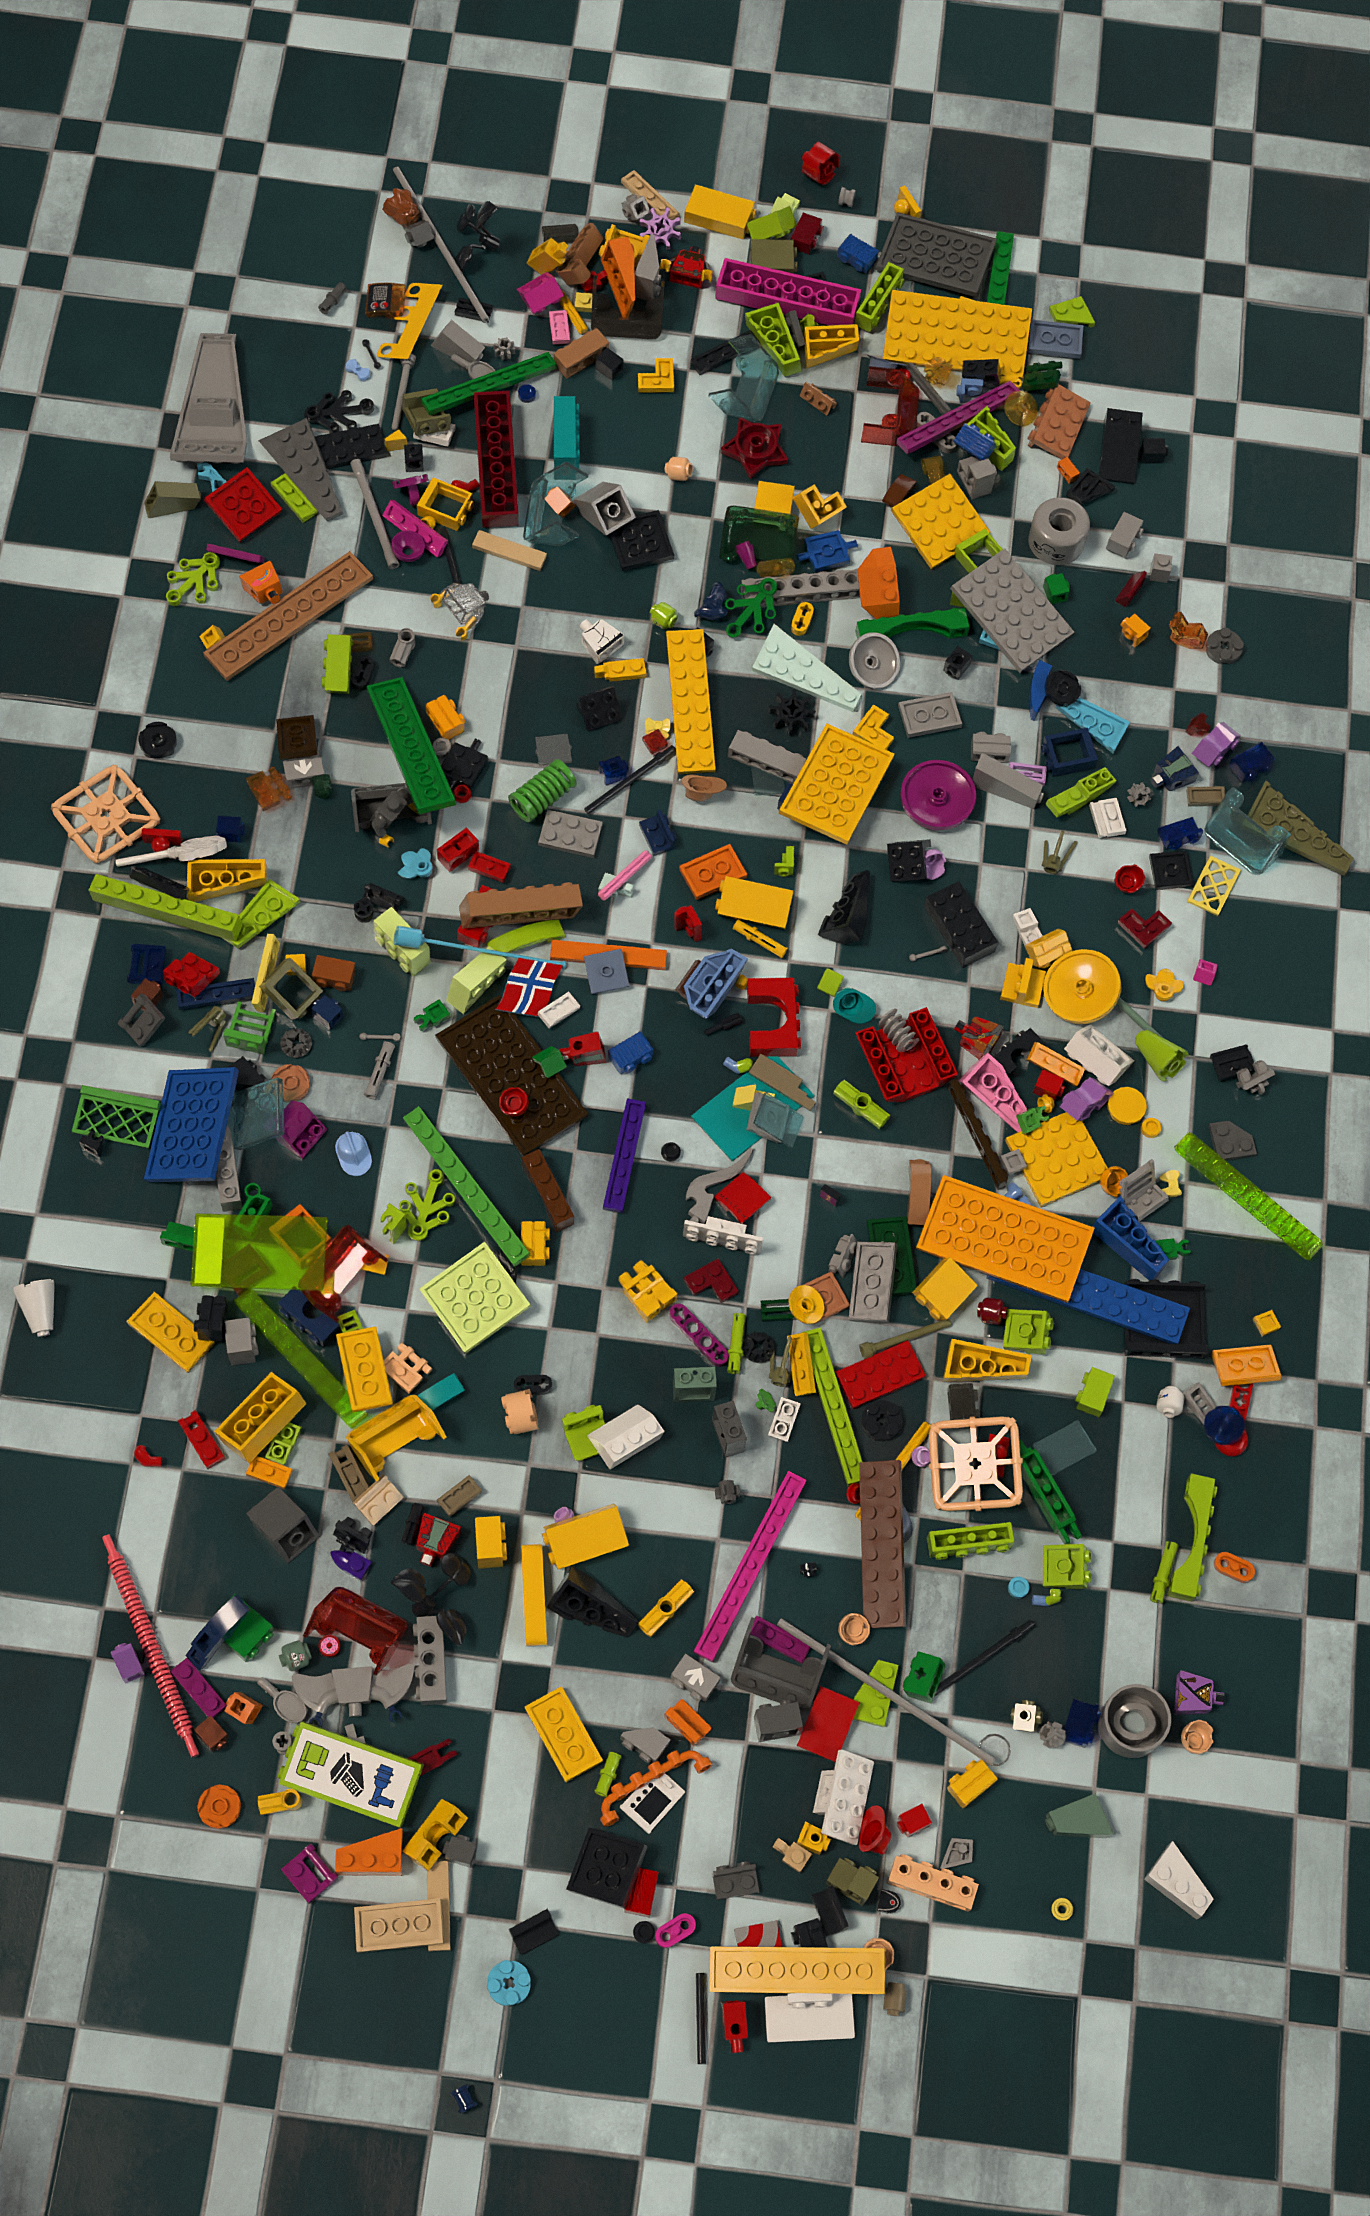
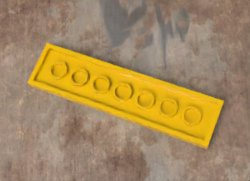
(690, 701)
(797, 1970)

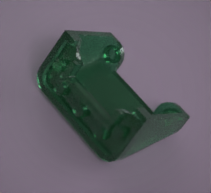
(769, 532)

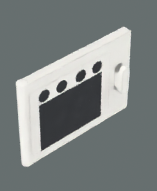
(652, 1802)

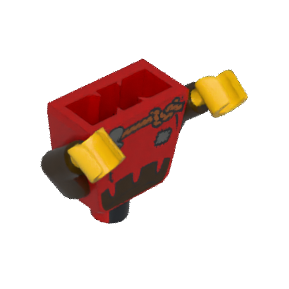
(688, 268)

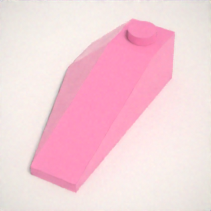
(991, 1085)

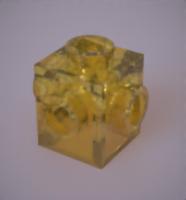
(937, 371)

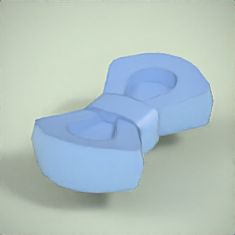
(362, 373)

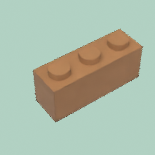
(580, 353)

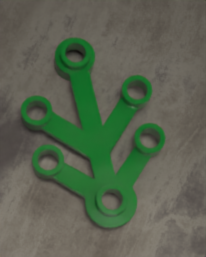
(753, 605)

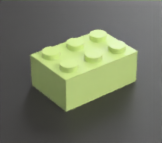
(410, 959)

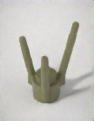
(1052, 863)
(213, 1017)
(780, 1376)

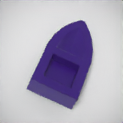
(351, 1563)

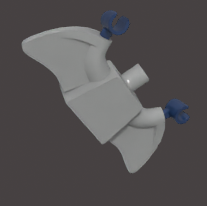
(354, 1688)

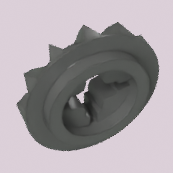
(300, 1049)

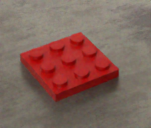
(243, 504)

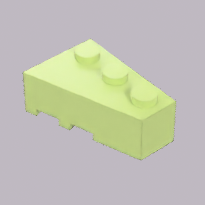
(475, 980)

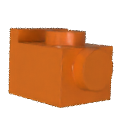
(245, 1715)

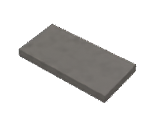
(873, 1281)

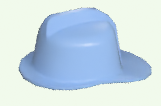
(353, 1153)

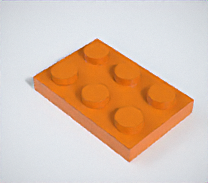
(706, 872)

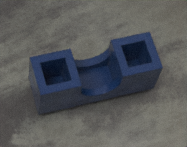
(320, 1330)

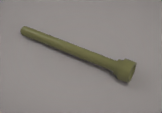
(868, 1349)

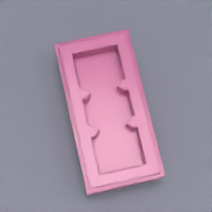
(559, 327)

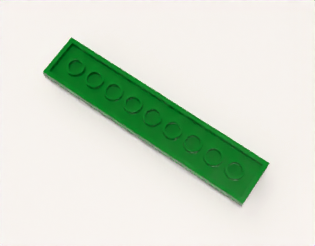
(411, 746)

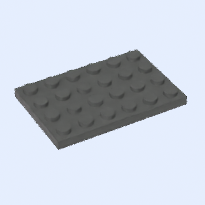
(937, 254)

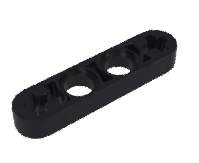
(159, 882)

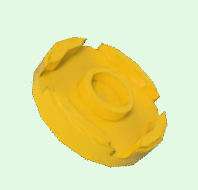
(1127, 1106)

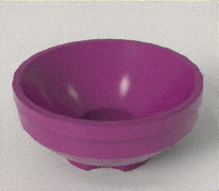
(410, 540)

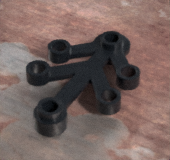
(337, 411)

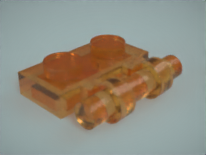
(263, 791)

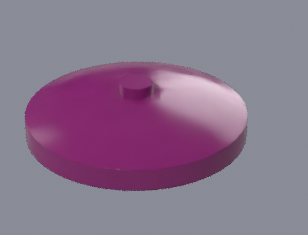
(938, 795)

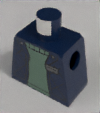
(1174, 771)

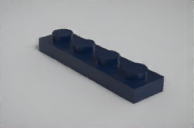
(218, 994)

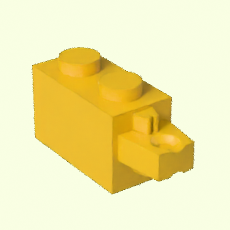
(548, 256)

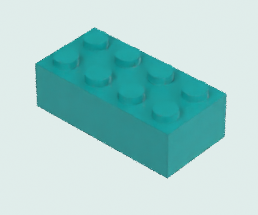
(566, 431)

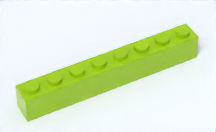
(165, 907)

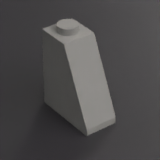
(459, 342)

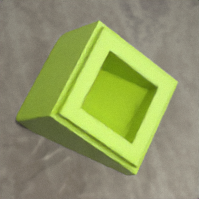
(830, 982)

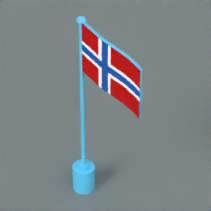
(528, 982)

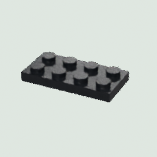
(358, 443)

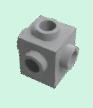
(635, 207)

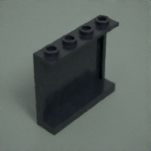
(1193, 1335)

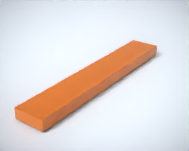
(633, 956)

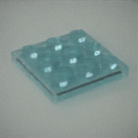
(258, 1114)

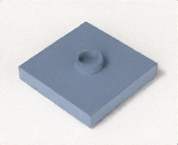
(606, 971)

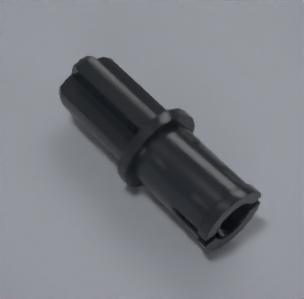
(413, 1523)

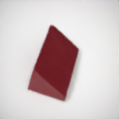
(1131, 588)

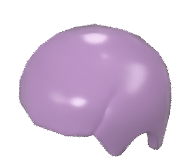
(934, 863)

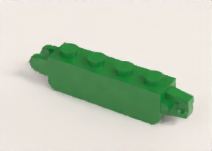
(1047, 1494)

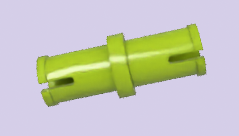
(607, 1774)

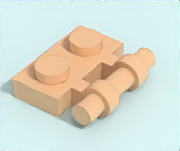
(401, 1372)

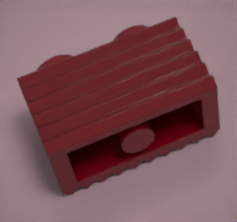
(806, 233)

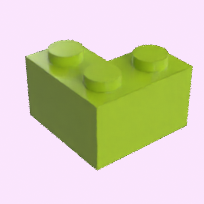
(774, 224)

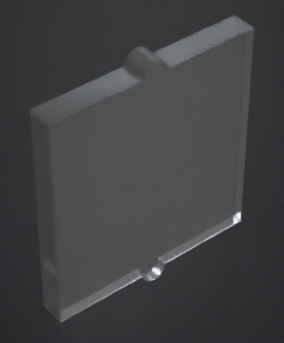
(553, 748)

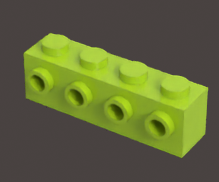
(879, 296)
(970, 1540)

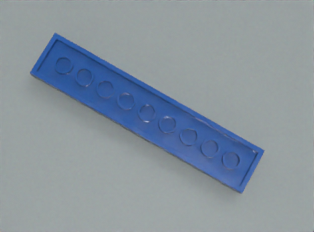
(1121, 1306)

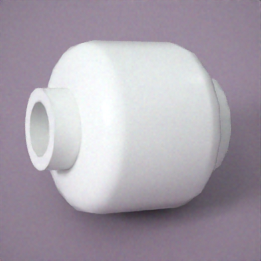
(1170, 1401)

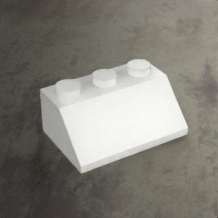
(1098, 1055)
(626, 1435)

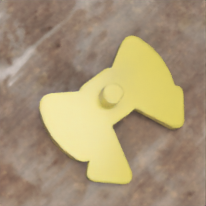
(663, 726)
(1172, 1178)

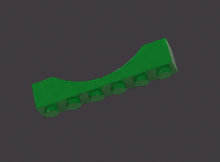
(949, 623)

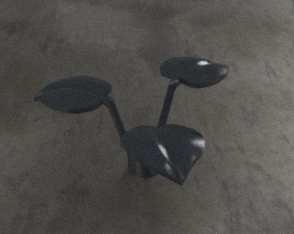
(486, 239)
(412, 1584)

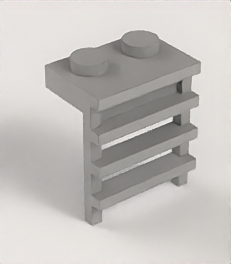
(1141, 1192)

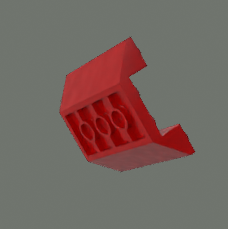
(913, 1071)

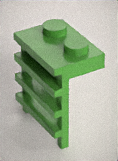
(245, 1040)

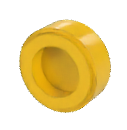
(1151, 1127)

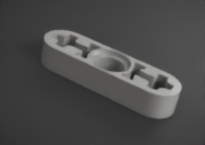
(940, 442)

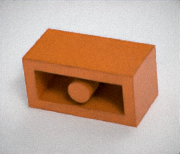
(1068, 470)

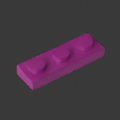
(198, 1688)

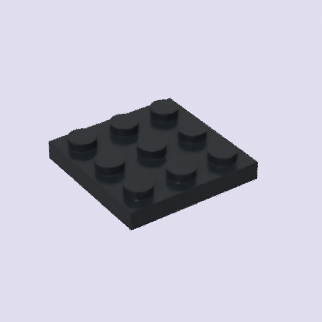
(642, 542)
(606, 1868)

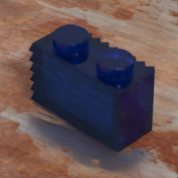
(1251, 762)

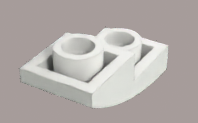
(784, 1419)

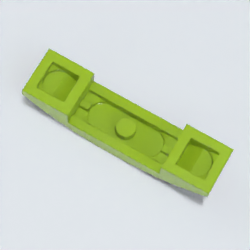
(527, 936)

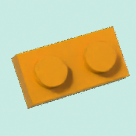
(269, 1472)

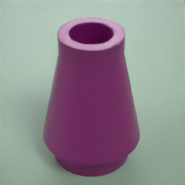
(746, 553)

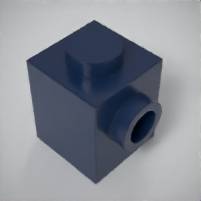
(327, 1011)

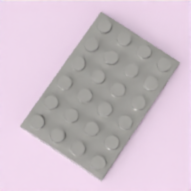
(1012, 610)

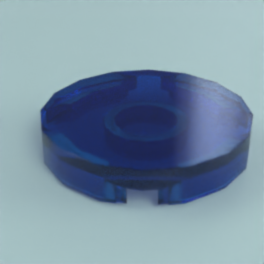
(1224, 1425)

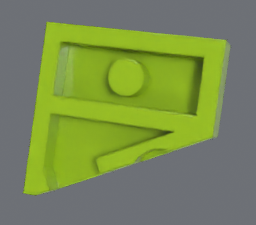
(1072, 312)

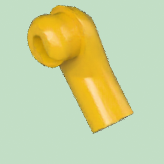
(1013, 378)

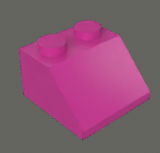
(540, 292)

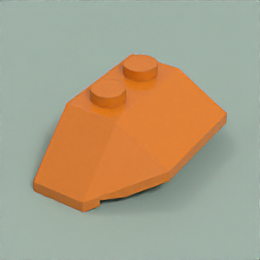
(879, 584)

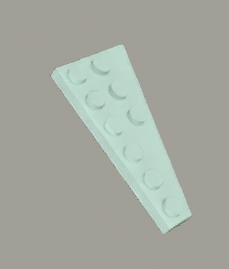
(796, 667)

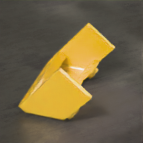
(391, 1431)

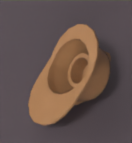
(701, 787)

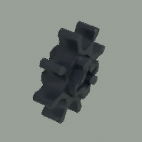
(799, 711)

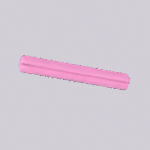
(624, 875)

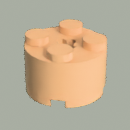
(520, 1412)

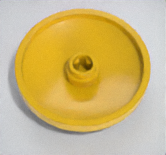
(1082, 986)

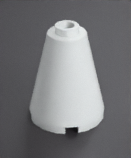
(37, 1305)

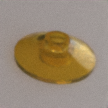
(1016, 412)

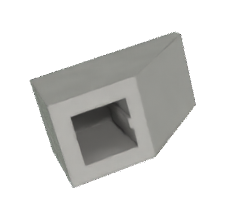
(647, 1742)

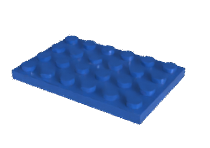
(191, 1125)

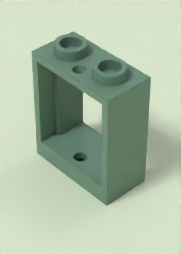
(693, 1387)

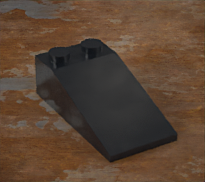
(1120, 445)

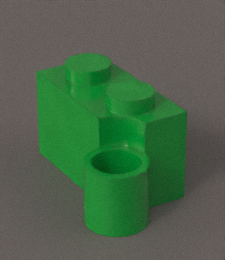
(256, 1204)

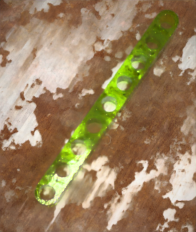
(1248, 1196)
(299, 1356)

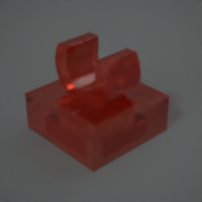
(1197, 725)

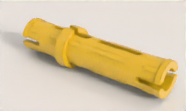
(740, 927)

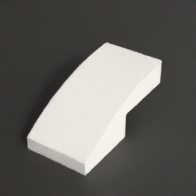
(1027, 926)

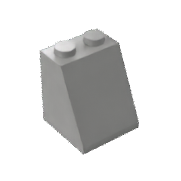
(605, 507)

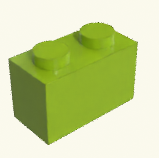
(1095, 1391)

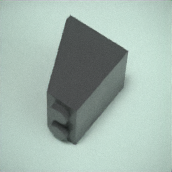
(283, 1524)

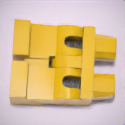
(646, 1294)

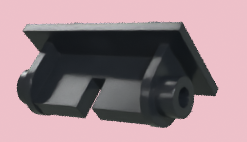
(382, 897)

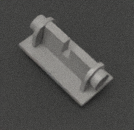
(842, 1263)

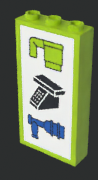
(350, 1773)

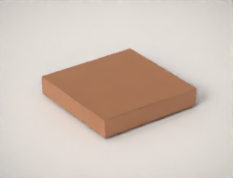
(831, 1293)

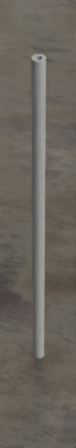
(443, 248)
(887, 1692)

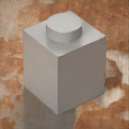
(1160, 568)

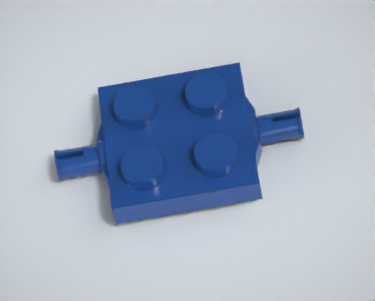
(827, 551)

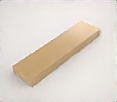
(640, 187)
(509, 550)
(439, 1888)

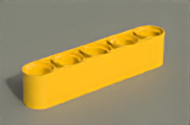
(534, 1595)

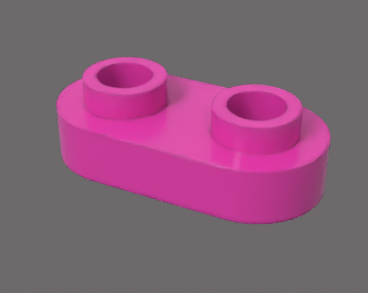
(675, 1931)

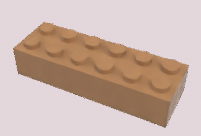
(520, 905)

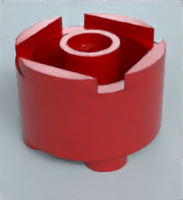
(820, 163)

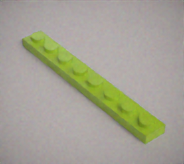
(834, 1407)

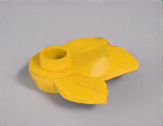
(1164, 984)

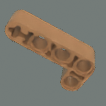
(579, 254)

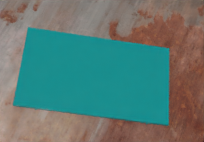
(729, 1124)

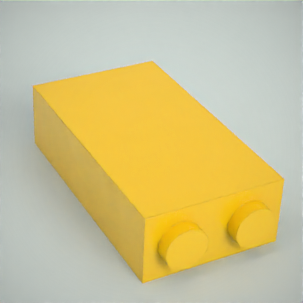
(719, 211)
(754, 902)
(585, 1536)

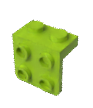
(578, 1426)

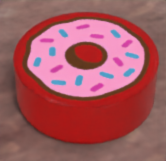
(329, 1646)

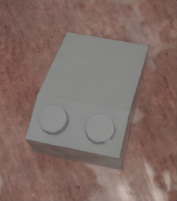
(647, 272)

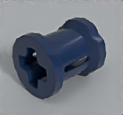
(463, 2099)

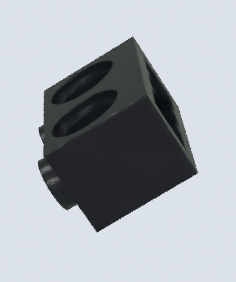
(986, 370)

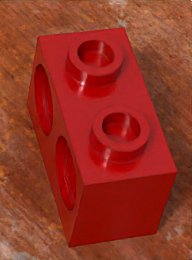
(457, 849)

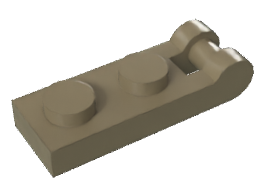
(349, 1472)

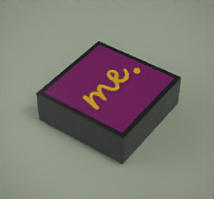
(830, 1195)

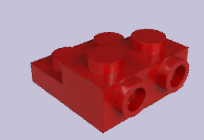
(190, 974)

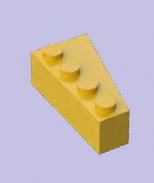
(224, 876)
(979, 1362)

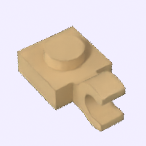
(794, 1856)

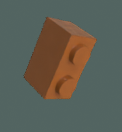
(334, 973)

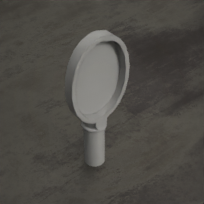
(475, 369)
(286, 1703)

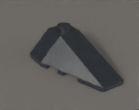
(850, 913)

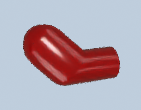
(472, 485)
(145, 1459)

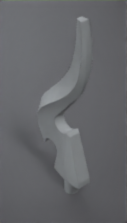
(697, 1188)

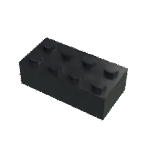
(960, 924)

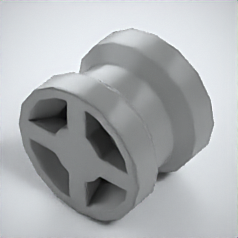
(846, 197)

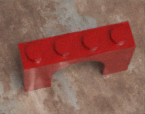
(782, 994)

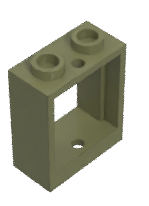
(276, 975)

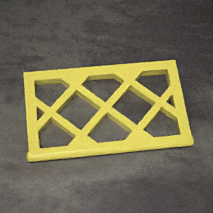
(1204, 904)

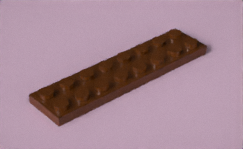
(882, 1544)

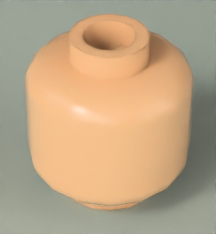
(679, 468)

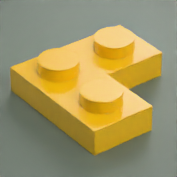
(659, 381)
(870, 730)

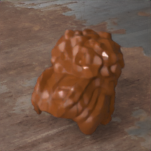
(401, 207)

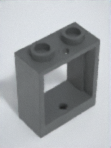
(727, 1422)

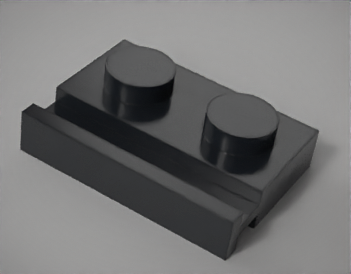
(1232, 1060)

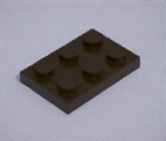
(296, 737)

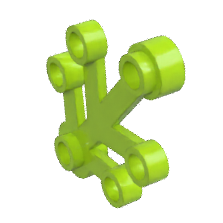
(193, 577)
(426, 1207)

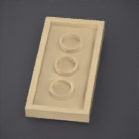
(399, 1925)

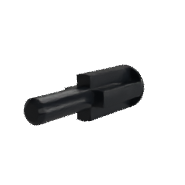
(725, 1023)

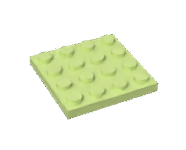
(475, 1297)

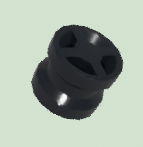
(365, 906)

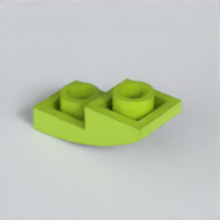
(283, 1443)

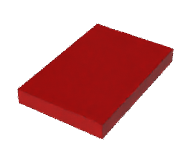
(828, 1723)

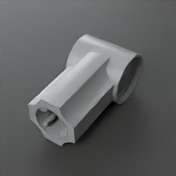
(403, 648)

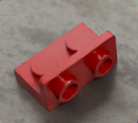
(687, 918)

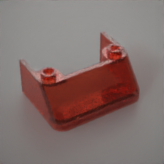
(897, 424)
(342, 1261)
(359, 1621)

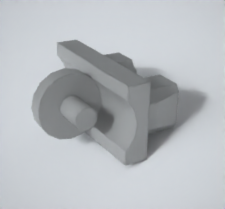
(1256, 1081)

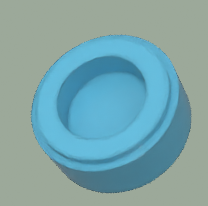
(1018, 1587)

